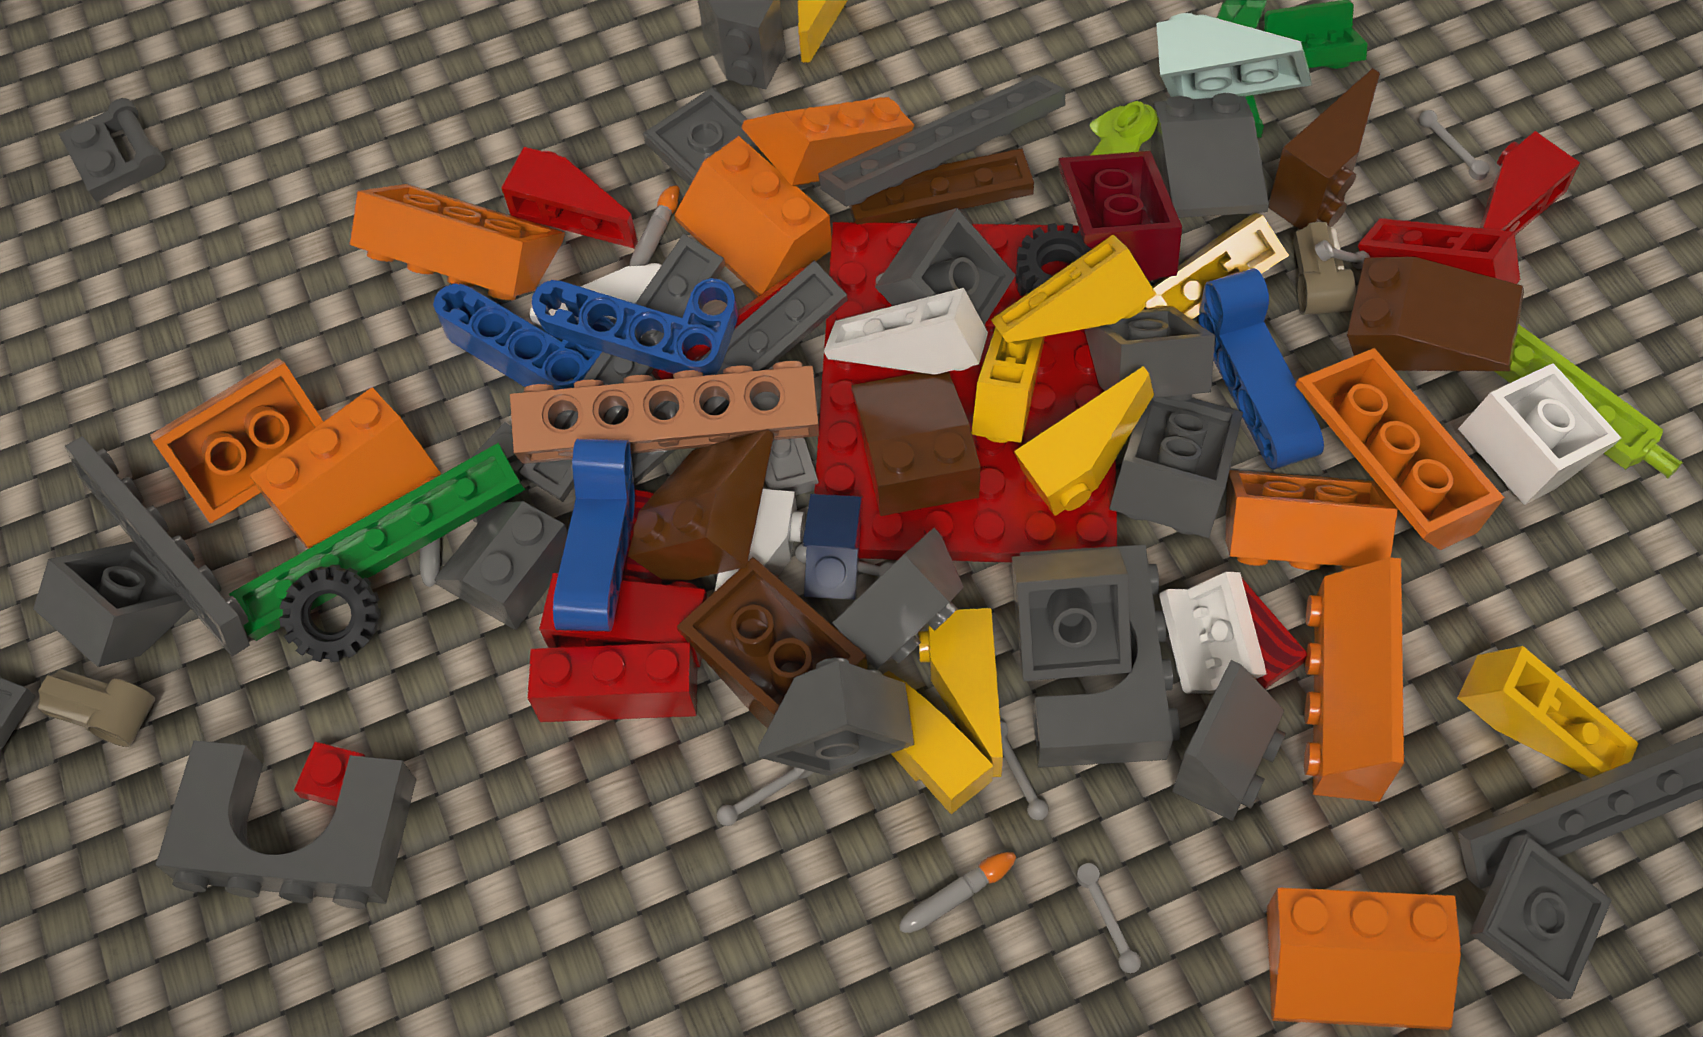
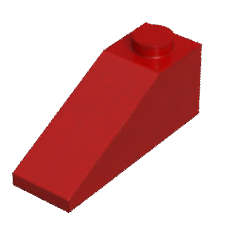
(1527, 183)
(561, 196)
(1465, 248)

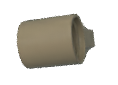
(1321, 284)
(104, 709)

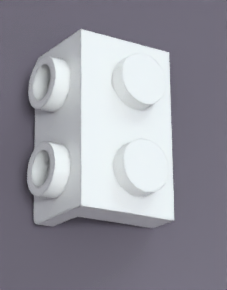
(1209, 630)

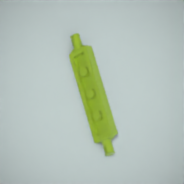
(1637, 432)

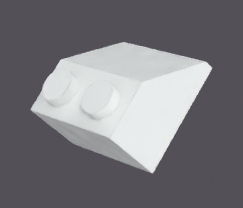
(1538, 432)

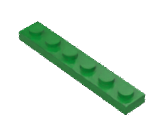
(387, 533)

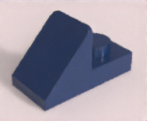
(832, 546)

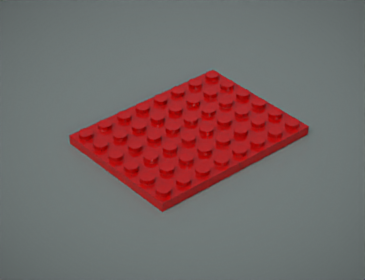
(1009, 510)

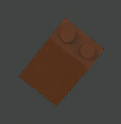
(1321, 159)
(1434, 316)
(916, 442)
(704, 511)
(762, 638)

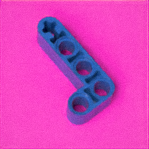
(635, 320)
(509, 341)
(1256, 370)
(596, 537)

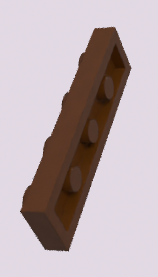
(950, 187)

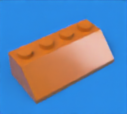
(453, 239)
(1403, 447)
(1356, 682)

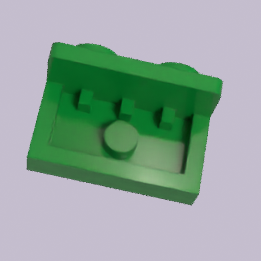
(1323, 30)

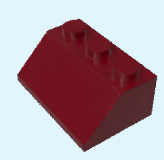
(1125, 199)

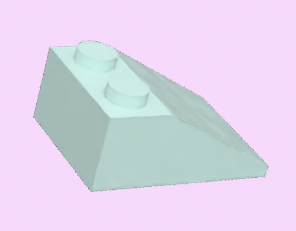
(1215, 56)

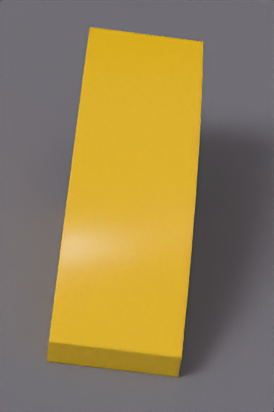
(942, 754)

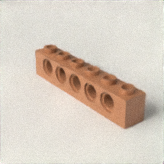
(537, 408)

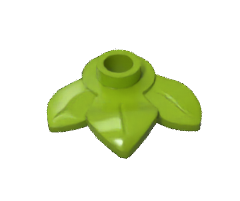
(1124, 128)

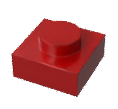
(324, 773)

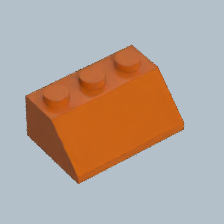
(820, 137)
(753, 217)
(234, 435)
(344, 470)
(1307, 520)
(1363, 958)

